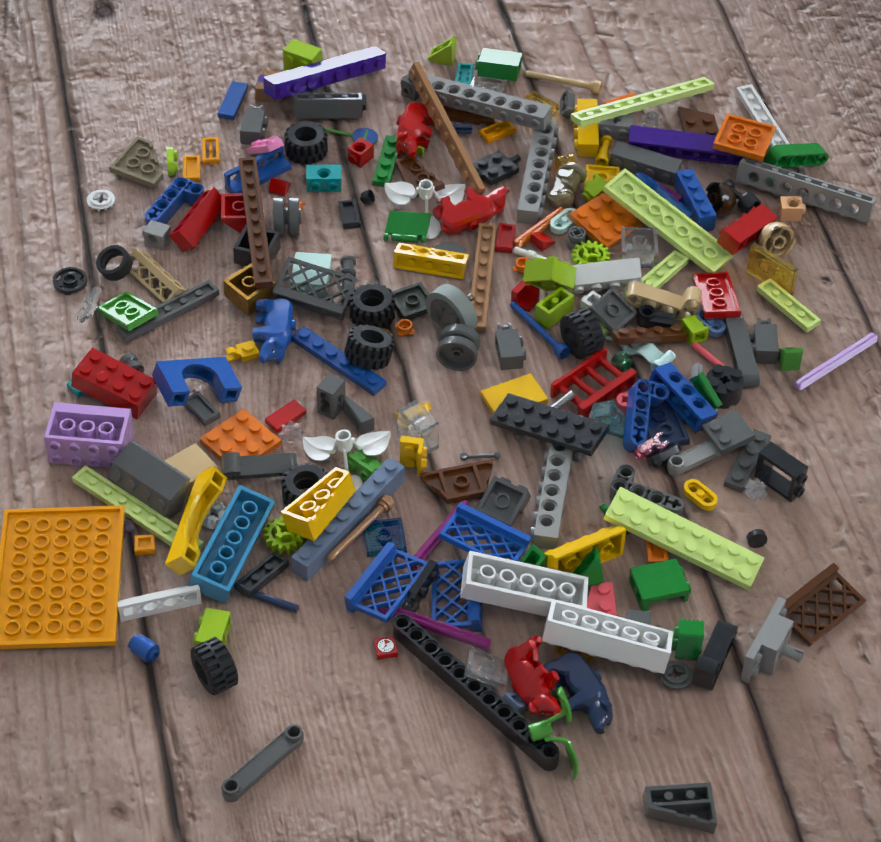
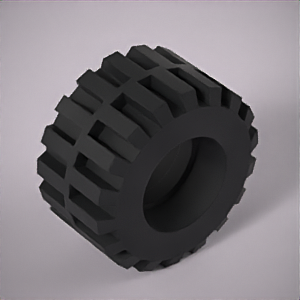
(306, 142)
(372, 305)
(582, 333)
(369, 347)
(300, 478)
(214, 666)

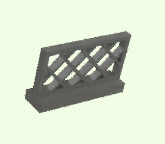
(309, 302)

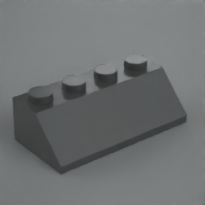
(149, 479)

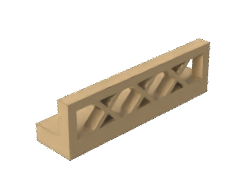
(158, 272)

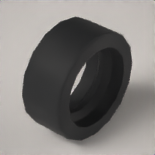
(109, 253)

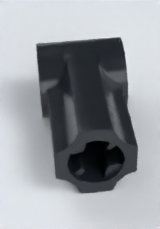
(650, 317)

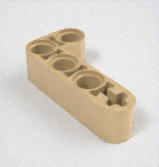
(683, 306)

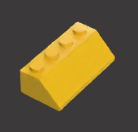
(568, 557)

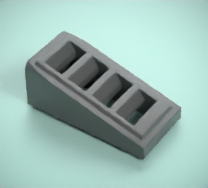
(358, 416)

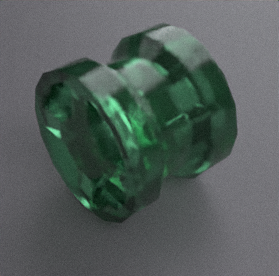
(622, 361)

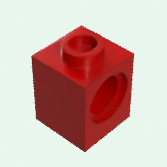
(360, 152)

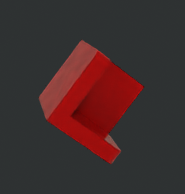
(525, 295)

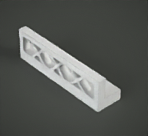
(159, 602)

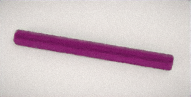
(444, 629)

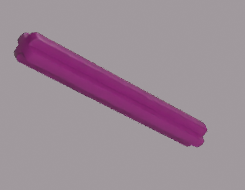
(433, 541)

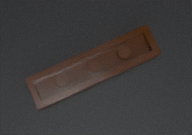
(649, 335)

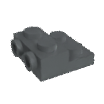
(504, 500)

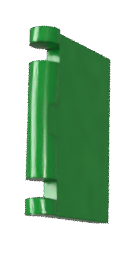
(407, 226)

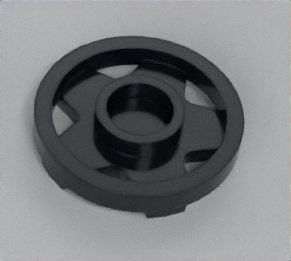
(70, 282)

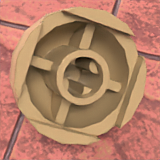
(777, 238)

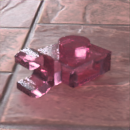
(647, 447)

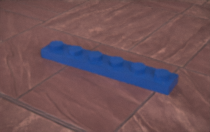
(336, 359)

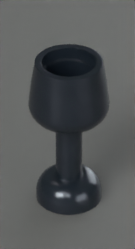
(745, 201)

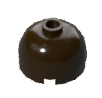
(721, 198)

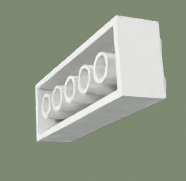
(519, 584)
(608, 636)

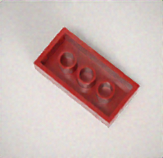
(114, 382)

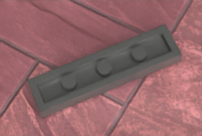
(746, 462)

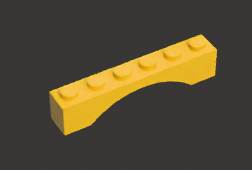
(185, 549)

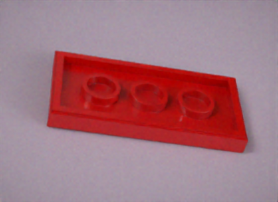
(718, 295)

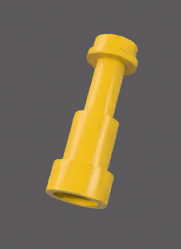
(603, 155)

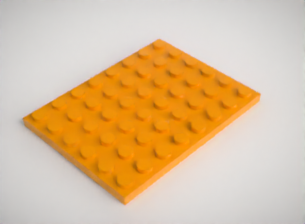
(60, 576)

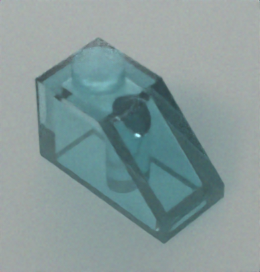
(609, 413)

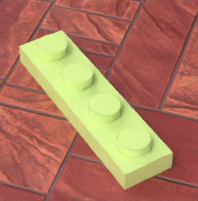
(788, 305)

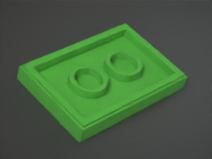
(127, 311)

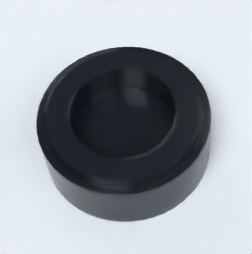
(756, 538)

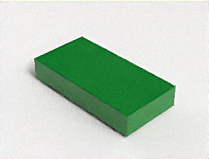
(704, 387)

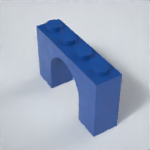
(215, 371)

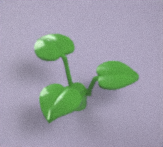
(542, 729)

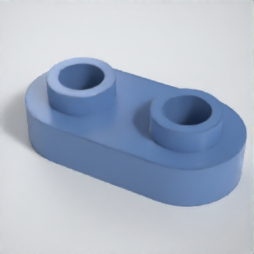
(715, 325)

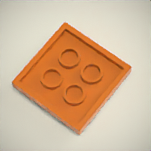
(744, 137)
(603, 219)
(240, 434)

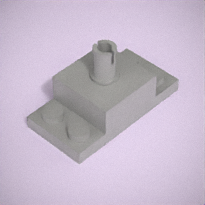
(771, 644)

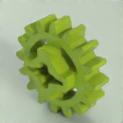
(589, 253)
(283, 539)

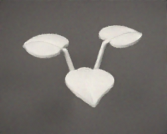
(401, 192)
(371, 443)

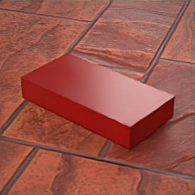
(505, 238)
(290, 412)

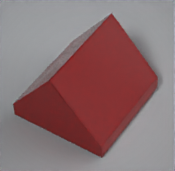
(279, 186)

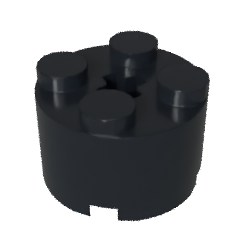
(727, 384)

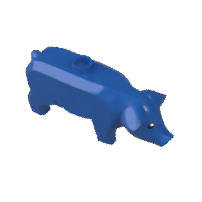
(277, 329)

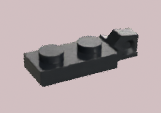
(421, 586)

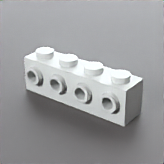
(606, 275)

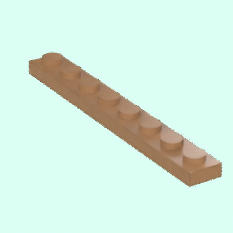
(483, 272)

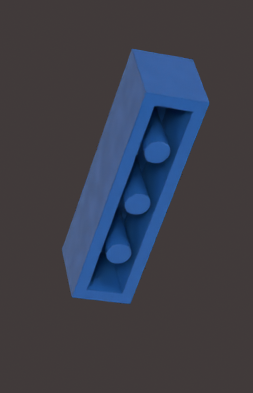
(695, 199)

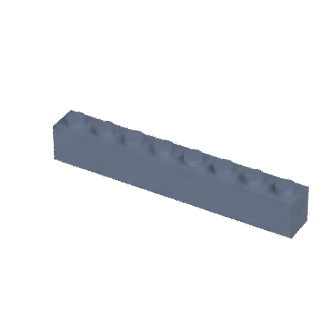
(313, 554)

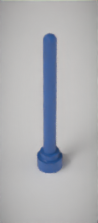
(561, 350)

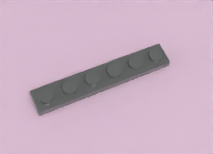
(172, 308)

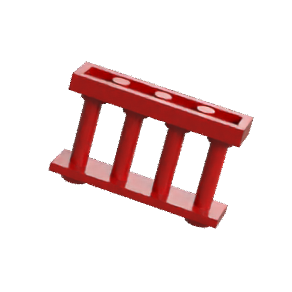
(610, 390)

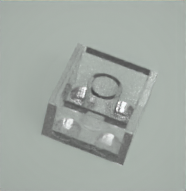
(639, 243)
(417, 422)

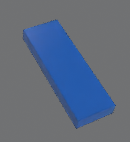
(233, 100)

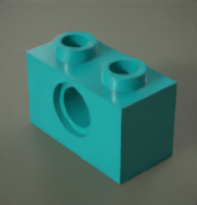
(323, 178)

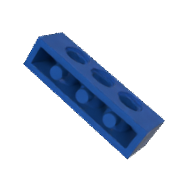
(684, 397)

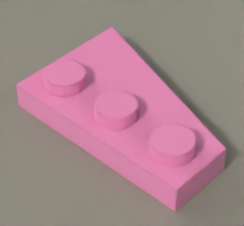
(265, 145)

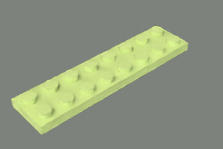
(669, 221)
(684, 538)

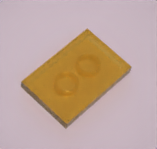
(767, 265)

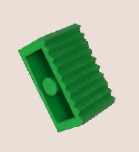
(688, 639)

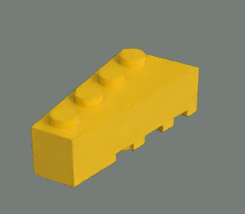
(319, 504)

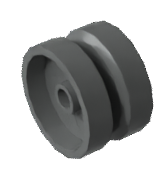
(284, 216)
(458, 347)

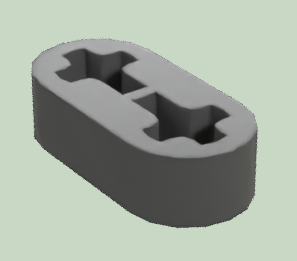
(567, 104)

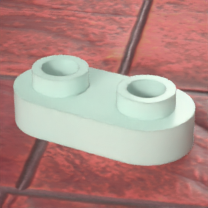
(561, 222)

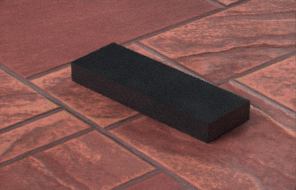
(261, 575)

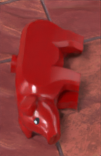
(412, 129)
(469, 212)
(531, 679)

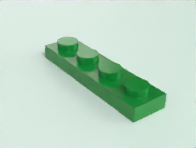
(386, 162)

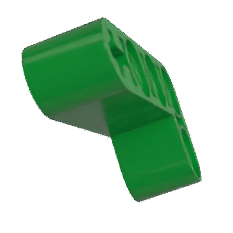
(796, 155)

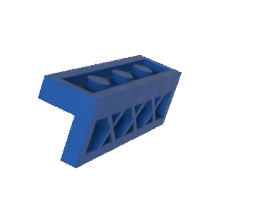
(269, 169)

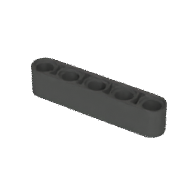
(741, 350)

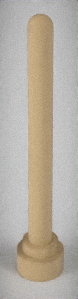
(595, 87)

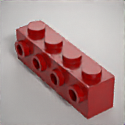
(197, 220)
(746, 229)

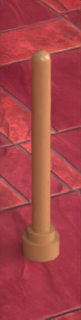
(384, 505)

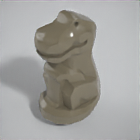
(566, 184)

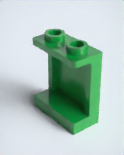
(658, 582)

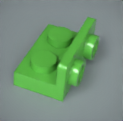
(362, 464)

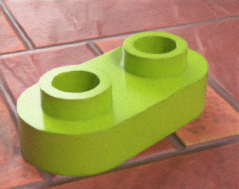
(172, 156)

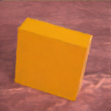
(144, 544)

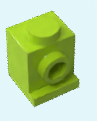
(593, 188)
(694, 329)

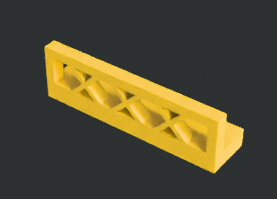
(430, 261)

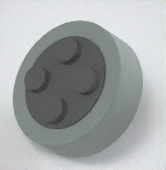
(450, 306)

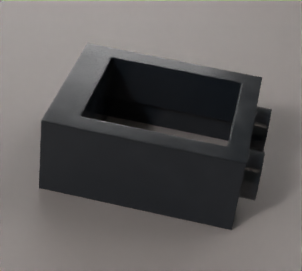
(775, 456)

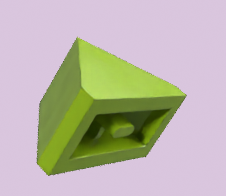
(444, 52)

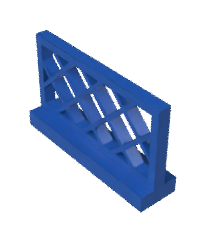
(488, 530)
(371, 579)
(474, 607)

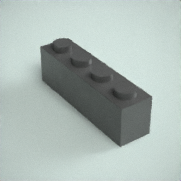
(328, 106)
(653, 164)

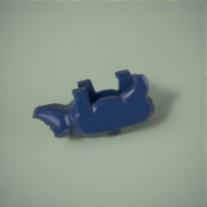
(584, 688)

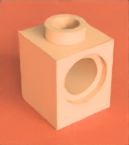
(791, 208)

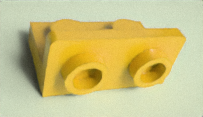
(413, 453)

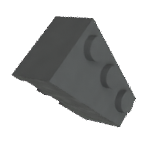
(682, 805)

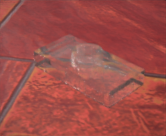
(89, 304)

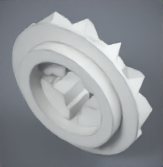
(95, 197)
(211, 521)

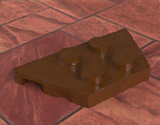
(697, 121)
(459, 481)

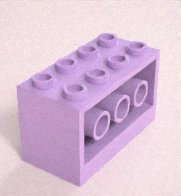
(87, 434)

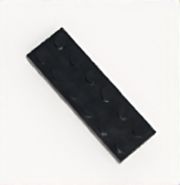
(549, 424)

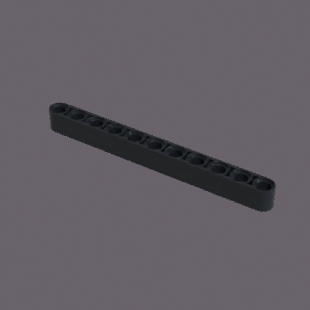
(449, 670)

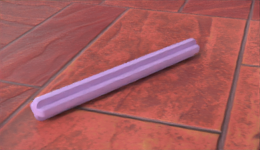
(835, 361)

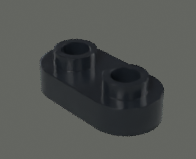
(658, 457)

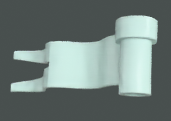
(649, 352)

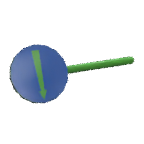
(365, 133)

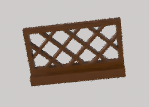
(811, 590)

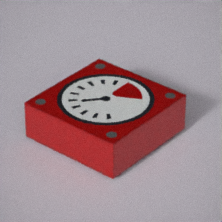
(385, 647)

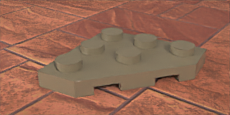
(139, 163)

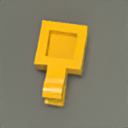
(244, 351)

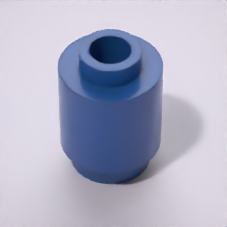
(144, 648)

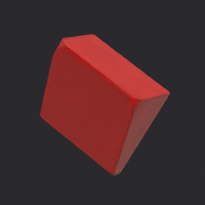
(541, 240)

